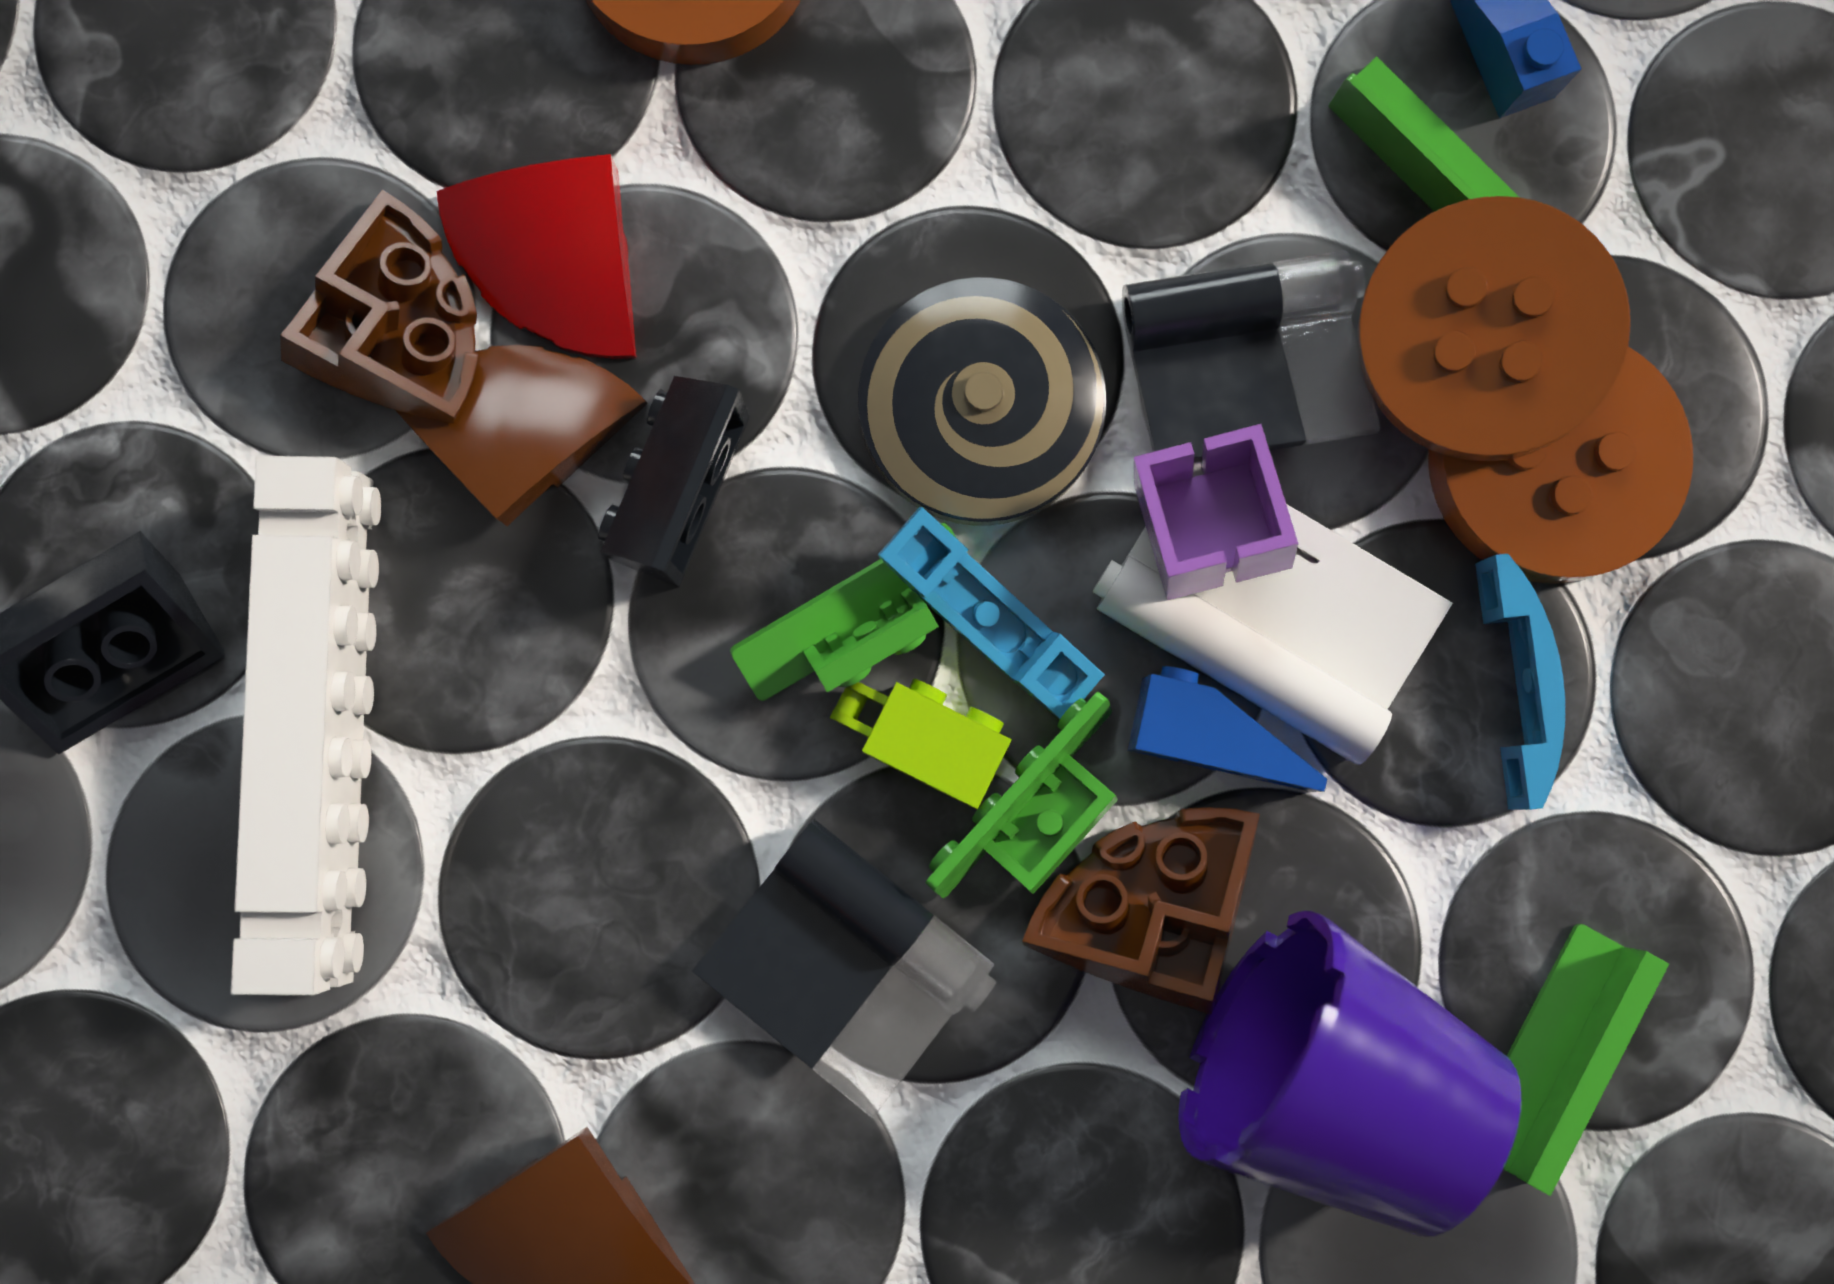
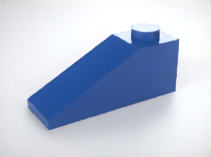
(1518, 50)
(1207, 730)

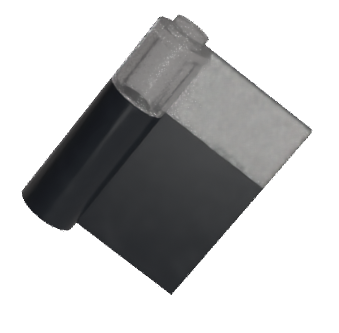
(1251, 351)
(844, 968)

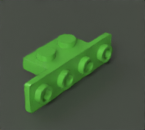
(837, 633)
(1040, 814)

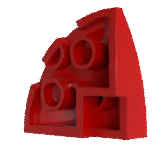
(548, 251)

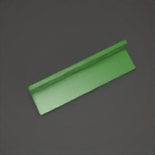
(1413, 139)
(1574, 1047)

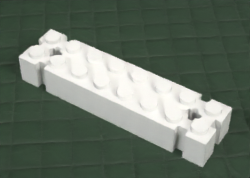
(305, 727)

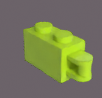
(928, 739)

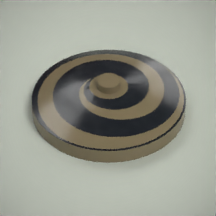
(981, 401)

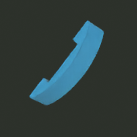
(988, 614)
(1539, 680)

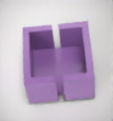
(1216, 520)

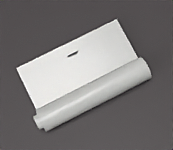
(1303, 643)

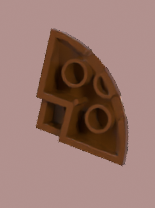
(389, 318)
(527, 424)
(1153, 905)
(560, 1224)

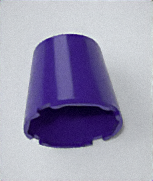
(1348, 1085)

